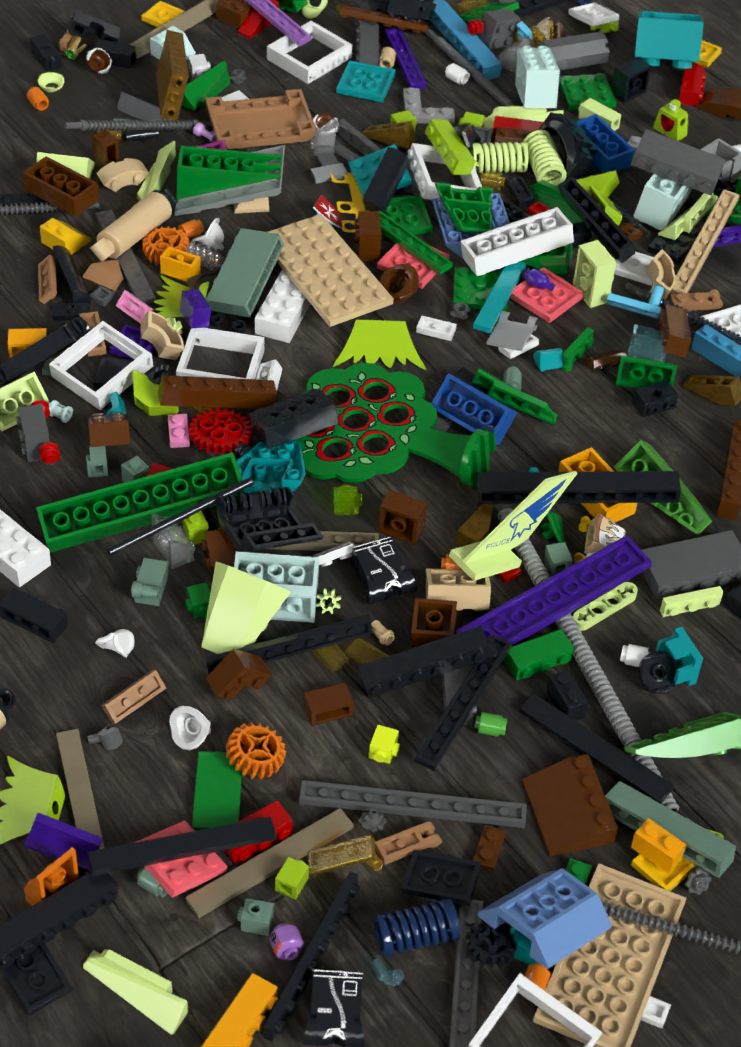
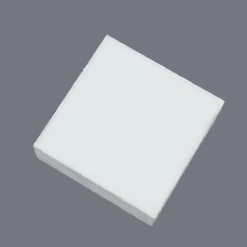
(655, 1012)

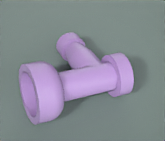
(200, 130)

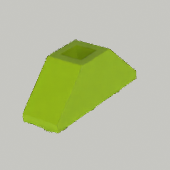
(604, 182)
(147, 396)

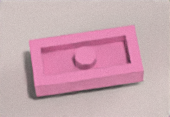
(133, 306)
(178, 430)

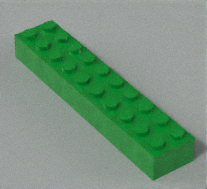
(134, 502)

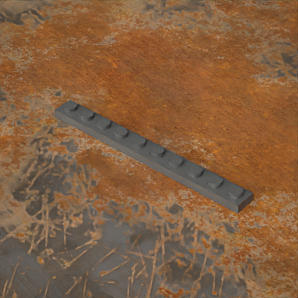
(413, 804)

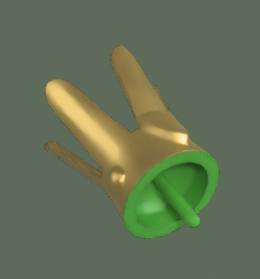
(72, 51)

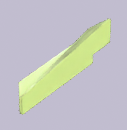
(519, 112)
(159, 171)
(689, 218)
(139, 987)

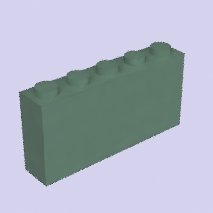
(245, 272)

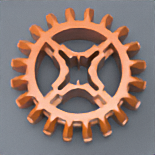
(158, 240)
(255, 750)

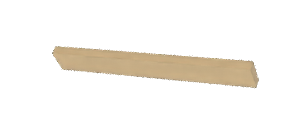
(704, 242)

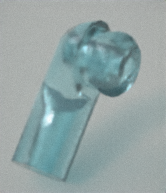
(387, 977)

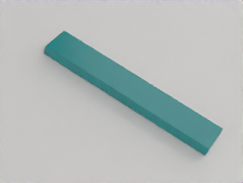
(498, 297)

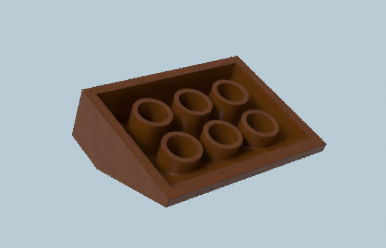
(570, 806)

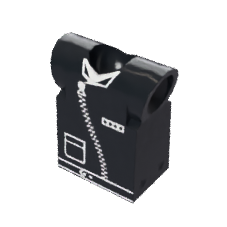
(381, 570)
(335, 1010)

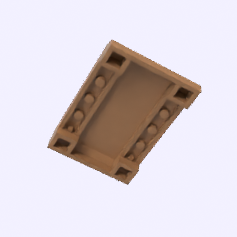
(261, 120)

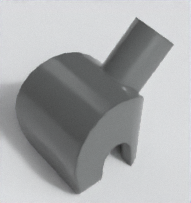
(109, 737)

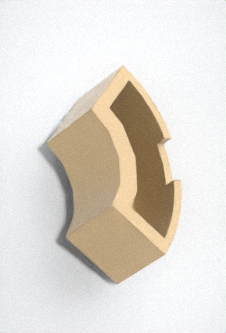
(123, 173)
(662, 272)
(162, 335)

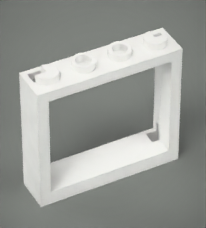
(277, 54)
(417, 155)
(222, 340)
(120, 382)
(546, 1003)

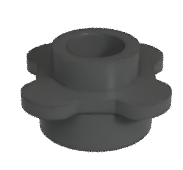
(237, 76)
(460, 310)

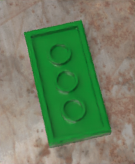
(216, 791)

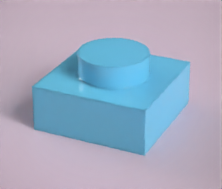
(523, 30)

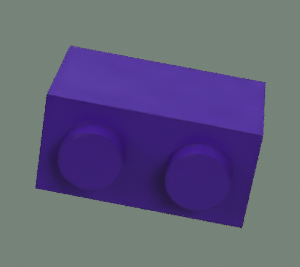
(195, 309)

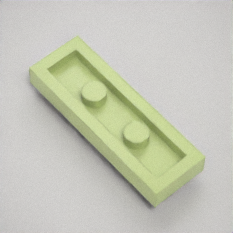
(691, 601)

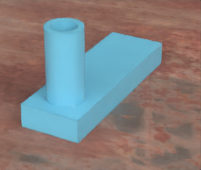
(650, 309)

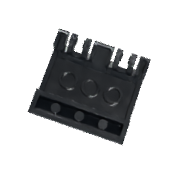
(260, 524)

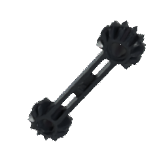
(43, 350)

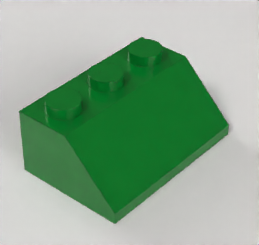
(642, 372)

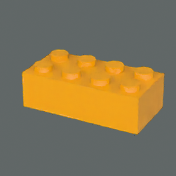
(590, 461)

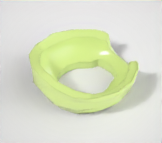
(50, 77)

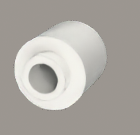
(457, 74)
(633, 654)

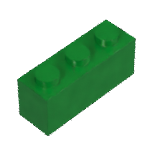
(539, 654)

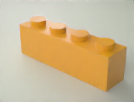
(244, 1014)

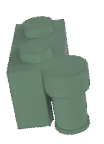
(150, 581)

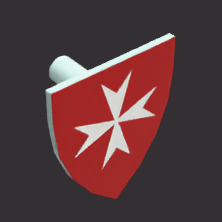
(329, 212)

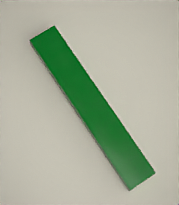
(414, 245)

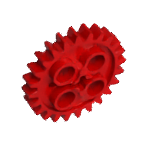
(219, 431)

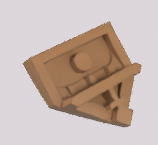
(105, 274)

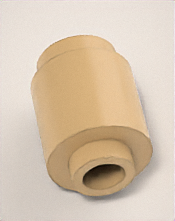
(387, 57)

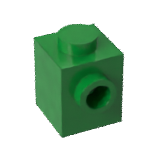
(198, 599)

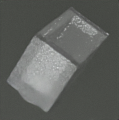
(324, 139)

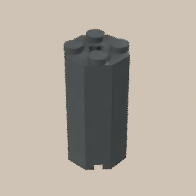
(578, 51)

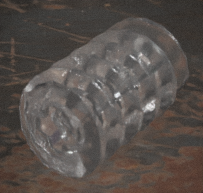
(208, 257)

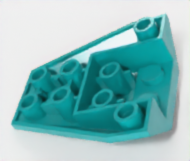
(273, 467)

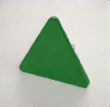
(553, 528)

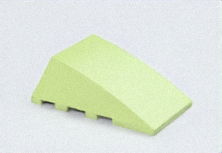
(239, 609)

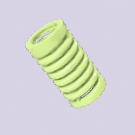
(545, 158)
(502, 163)

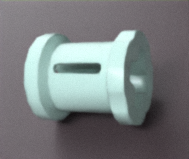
(60, 411)

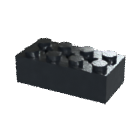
(293, 418)

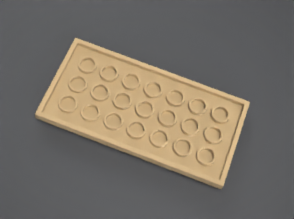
(329, 271)
(615, 972)

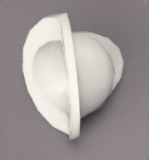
(213, 237)
(188, 727)

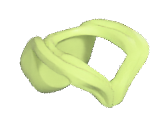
(311, 12)

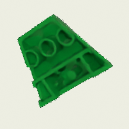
(467, 208)

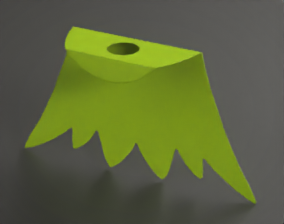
(173, 298)
(381, 340)
(31, 794)

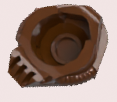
(400, 282)

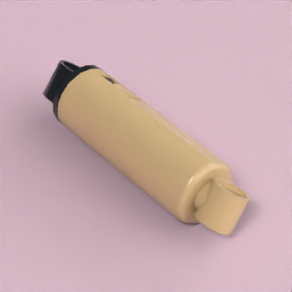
(134, 224)

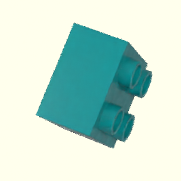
(669, 37)

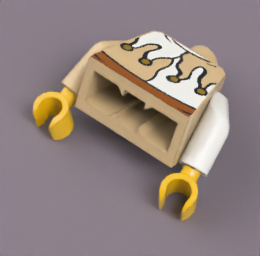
(600, 533)

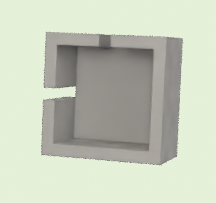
(725, 151)

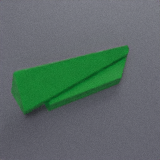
(206, 86)
(550, 196)
(515, 398)

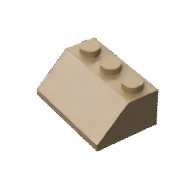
(459, 587)

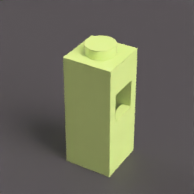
(592, 107)

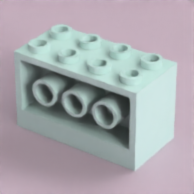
(537, 77)
(661, 201)
(289, 572)

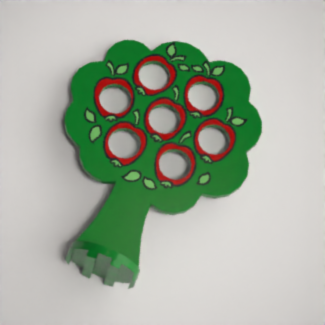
(456, 452)

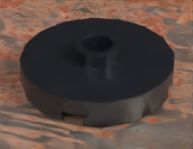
(665, 665)

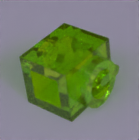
(346, 500)

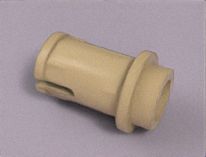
(385, 636)

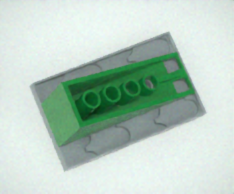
(223, 177)

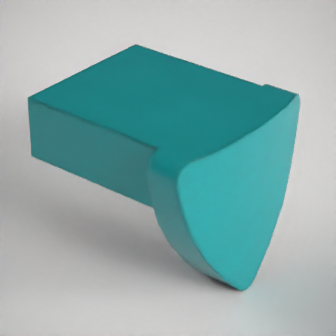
(548, 359)
(117, 404)

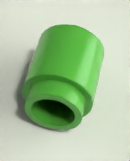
(491, 724)

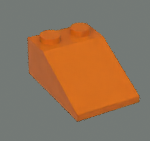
(53, 878)

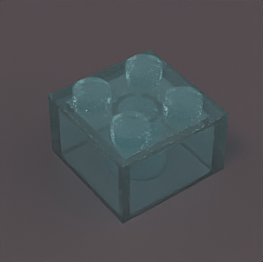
(646, 344)

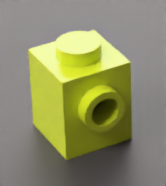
(384, 744)

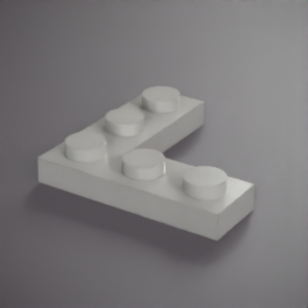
(423, 115)

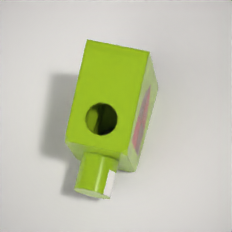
(672, 121)

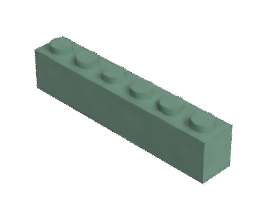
(702, 845)

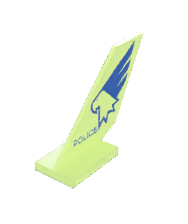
(494, 552)

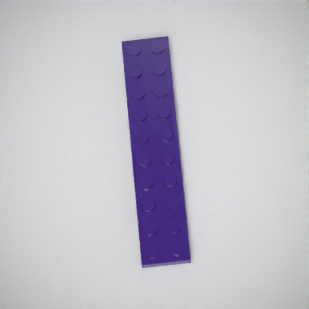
(563, 592)

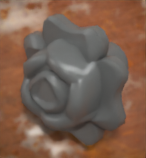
(372, 820)
(698, 881)

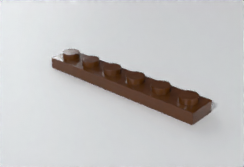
(375, 17)

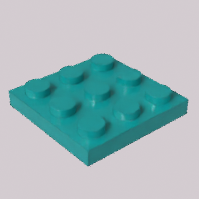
(366, 81)
(366, 166)

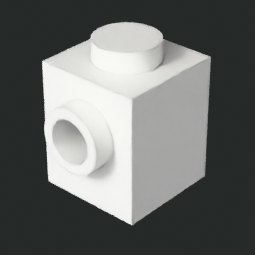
(198, 65)

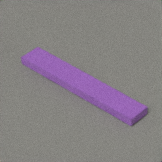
(281, 21)

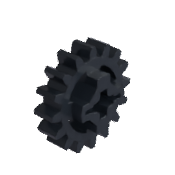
(490, 945)

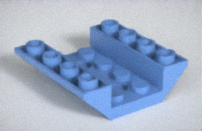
(453, 236)
(560, 920)

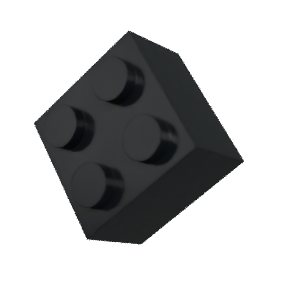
(630, 79)

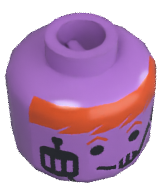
(286, 941)

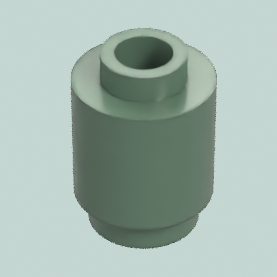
(513, 377)
(149, 883)

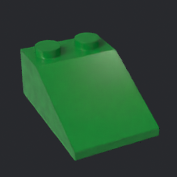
(556, 260)

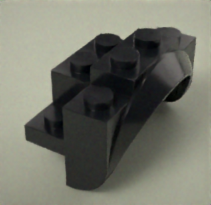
(407, 9)
(575, 142)

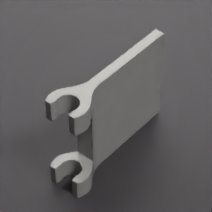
(511, 334)

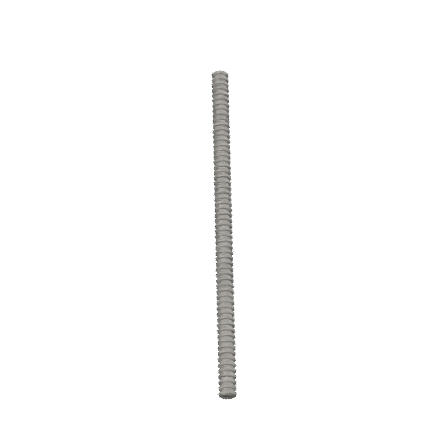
(588, 664)

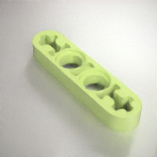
(607, 608)

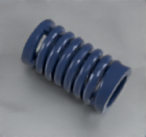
(416, 933)

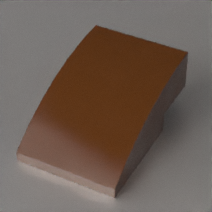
(722, 103)

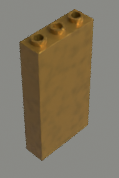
(172, 75)

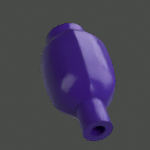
(538, 279)

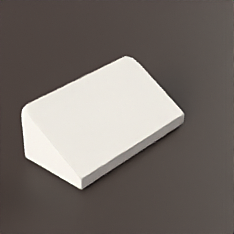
(270, 371)

